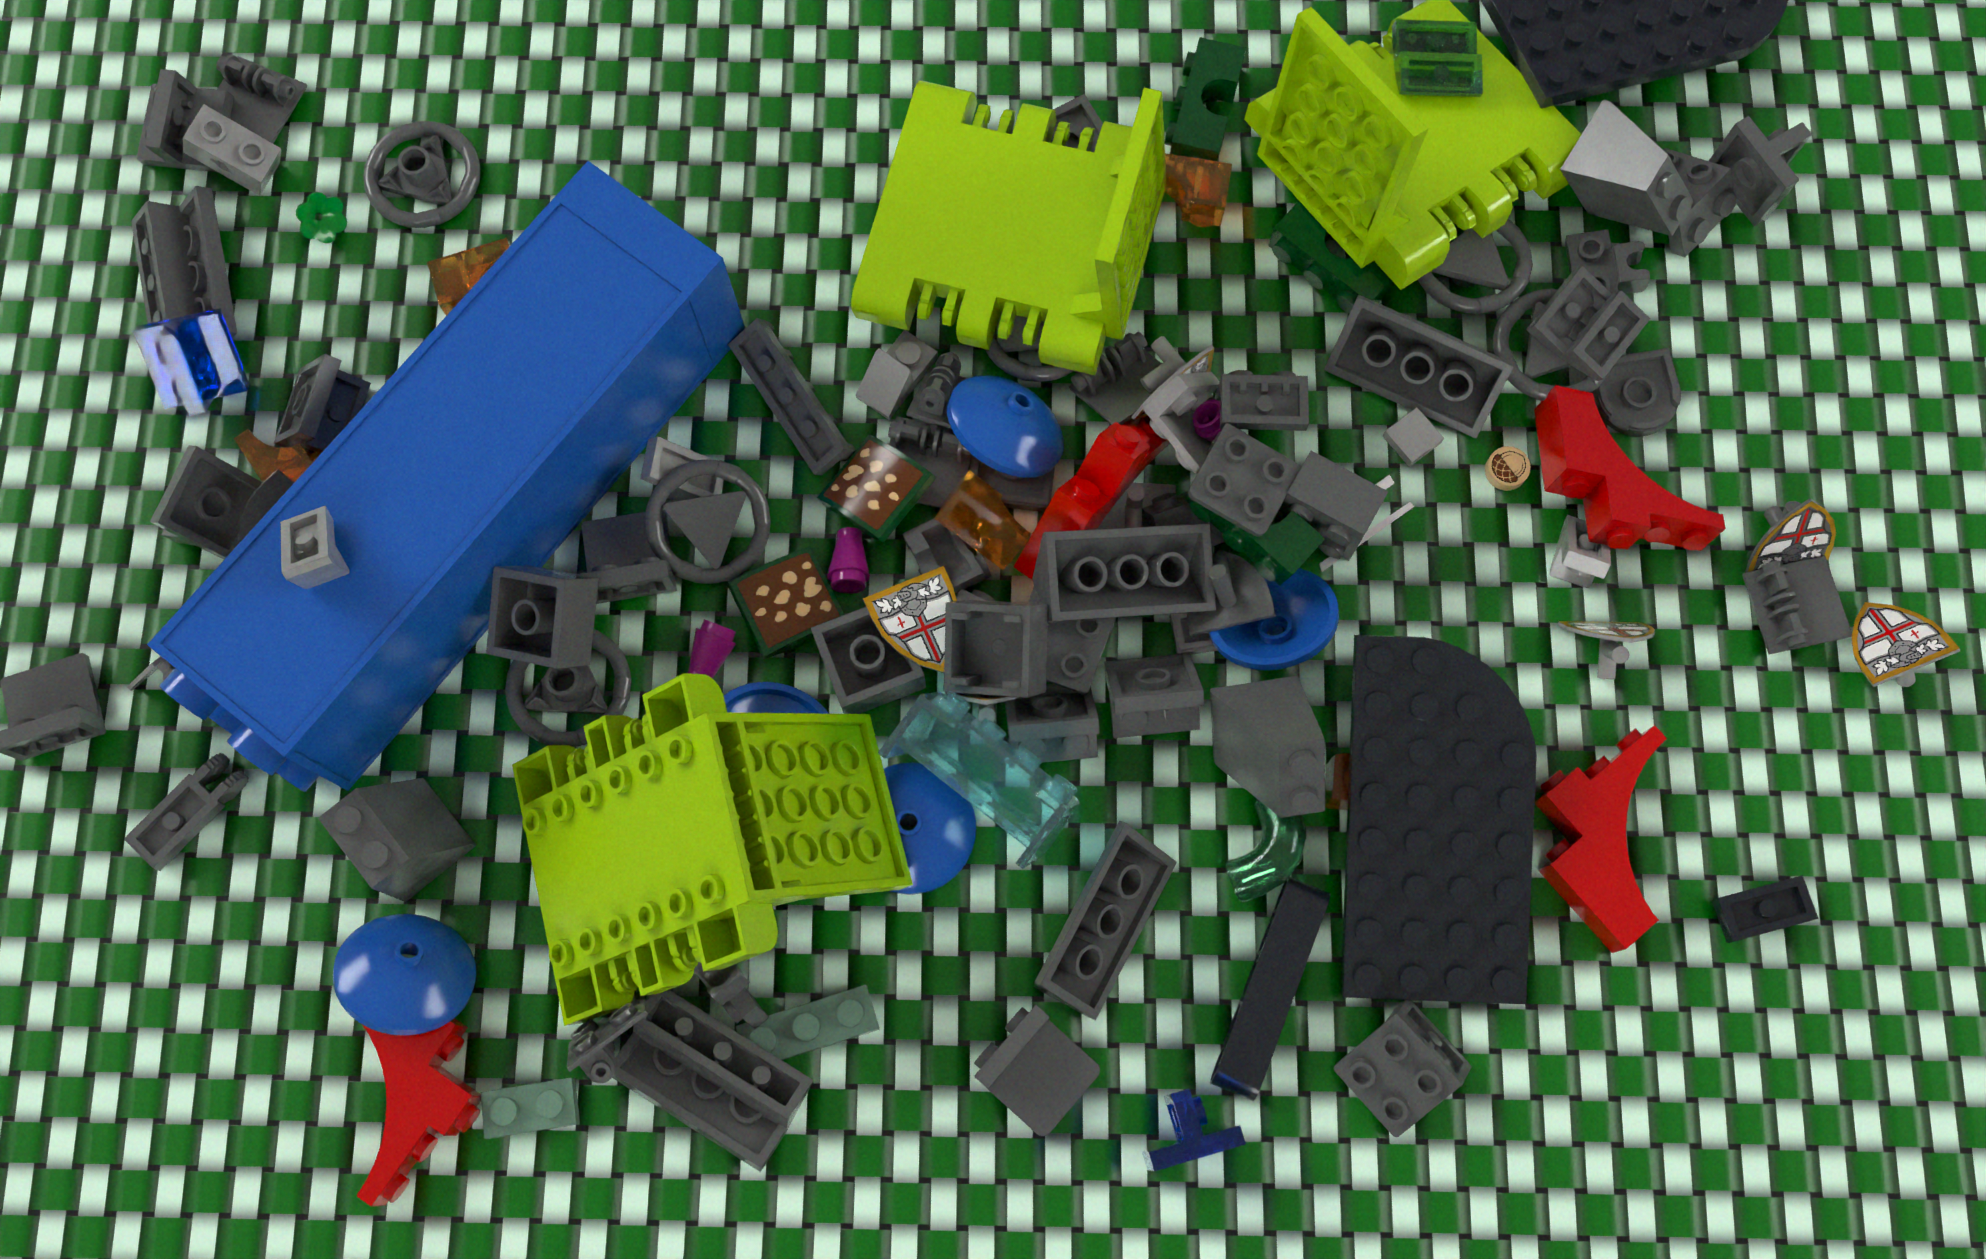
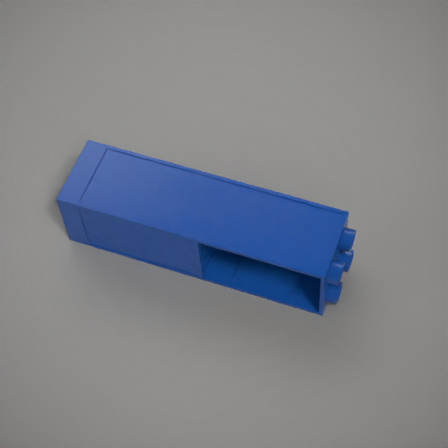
(455, 467)

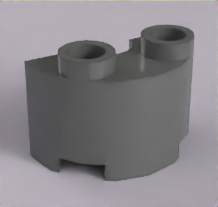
(938, 547)

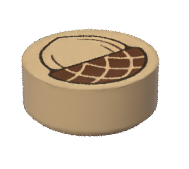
(1507, 468)

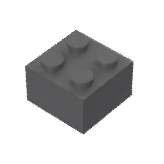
(1333, 503)
(542, 616)
(863, 664)

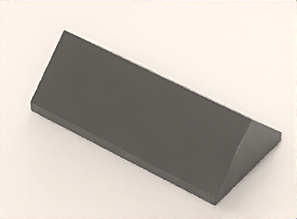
(1418, 366)
(1125, 572)
(1105, 922)

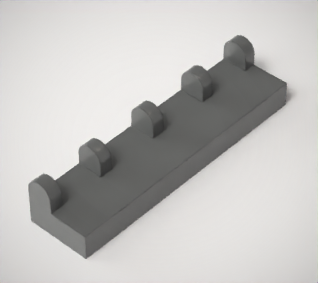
(790, 397)

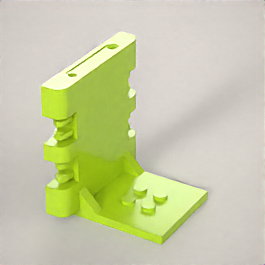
(1398, 167)
(1014, 224)
(690, 830)

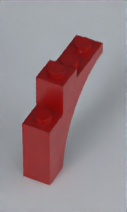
(1102, 479)
(1617, 497)
(1595, 866)
(419, 1102)

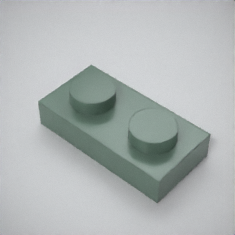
(530, 1108)

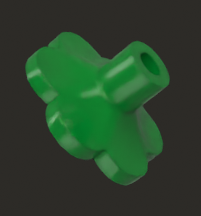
(328, 219)

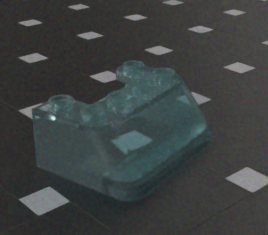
(986, 770)

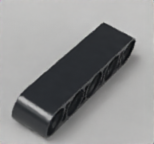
(1270, 989)

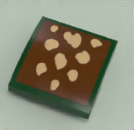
(876, 488)
(785, 601)

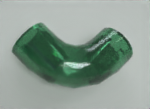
(1272, 858)

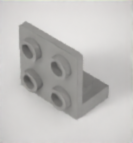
(1173, 415)

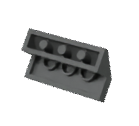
(182, 259)
(711, 1078)

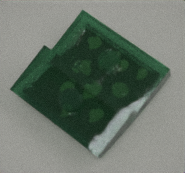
(1437, 58)

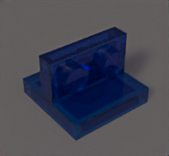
(192, 360)
(1187, 1117)

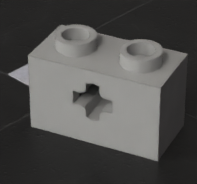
(231, 149)

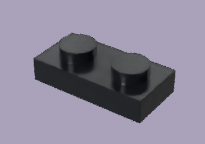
(1764, 909)

